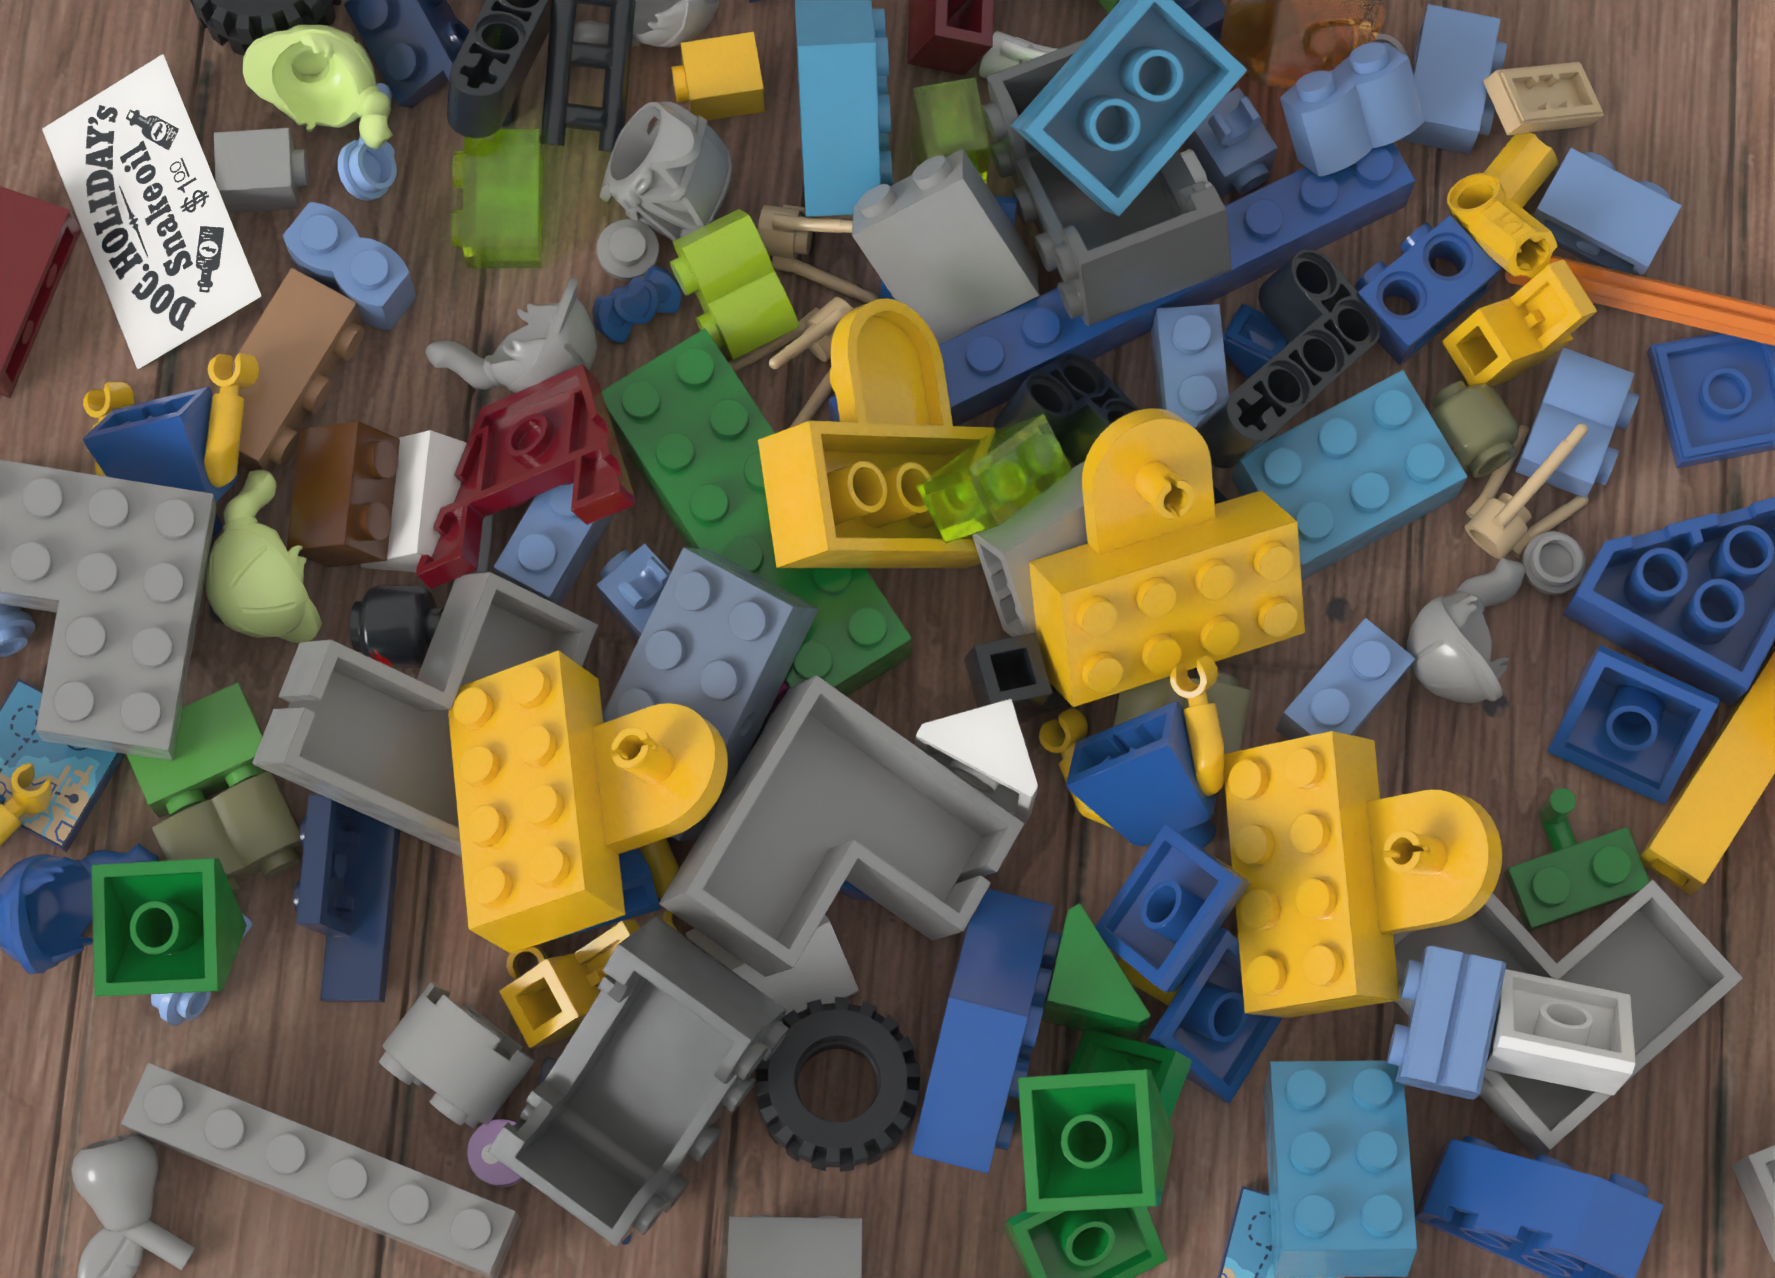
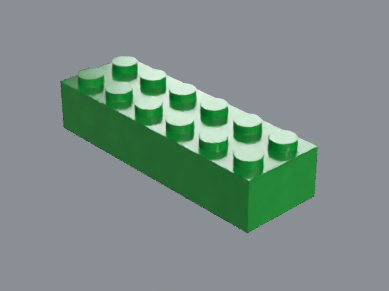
(699, 453)

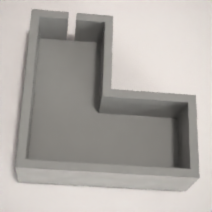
(127, 589)
(385, 736)
(829, 803)
(1637, 951)

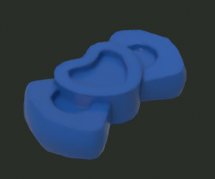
(636, 303)

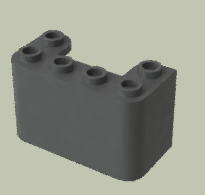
(1107, 262)
(642, 1083)

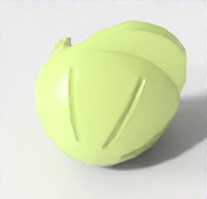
(319, 80)
(253, 577)

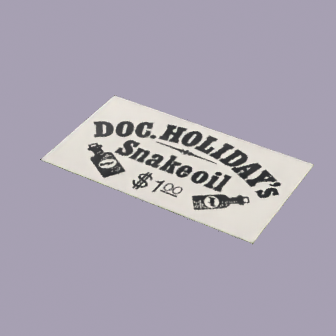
(151, 212)

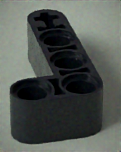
(495, 64)
(1326, 334)
(1075, 402)

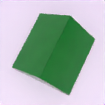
(163, 927)
(1089, 985)
(1093, 1141)
(1085, 1243)

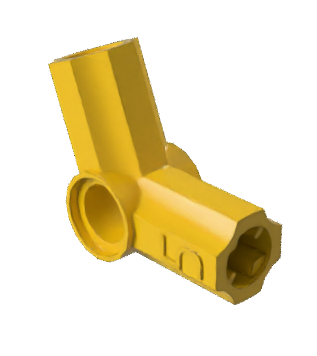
(1493, 203)

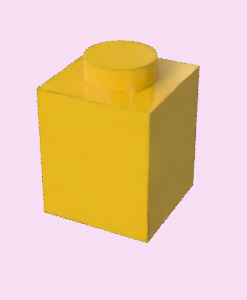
(720, 77)

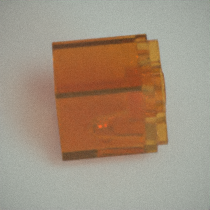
(1295, 37)

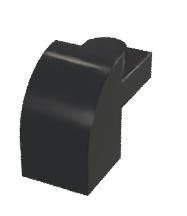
(1013, 671)

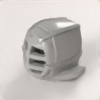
(668, 173)

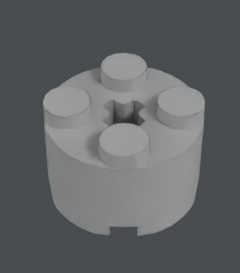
(457, 1056)

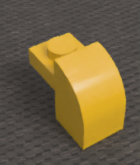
(1520, 330)
(560, 990)

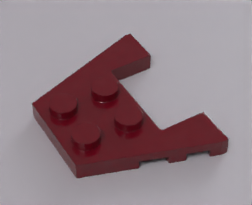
(524, 448)

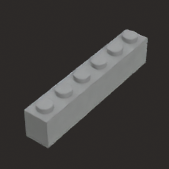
(322, 1171)

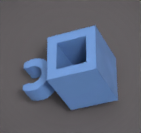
(1233, 146)
(632, 587)

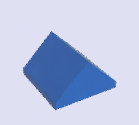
(1632, 724)
(1170, 909)
(1210, 1021)

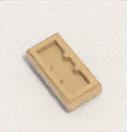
(1543, 98)

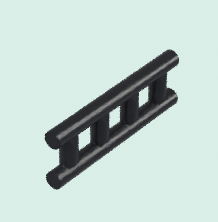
(612, 58)

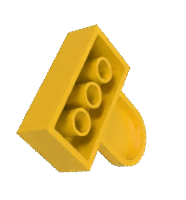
(849, 486)
(1162, 566)
(560, 794)
(1343, 871)

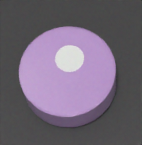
(482, 1163)

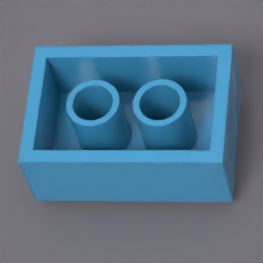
(1128, 99)
(842, 102)
(1355, 471)
(1338, 1170)

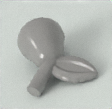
(119, 1185)

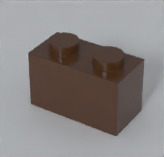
(343, 494)

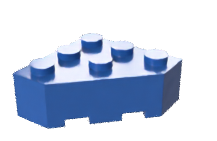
(1689, 597)
(987, 1031)
(1539, 1211)

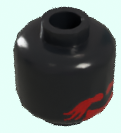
(395, 624)

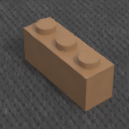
(297, 351)

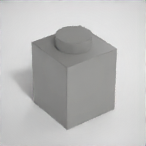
(259, 169)

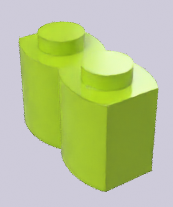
(734, 284)

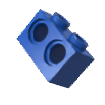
(1433, 297)

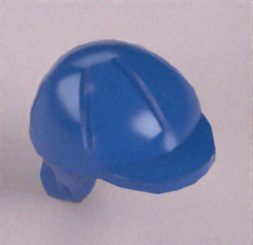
(50, 906)

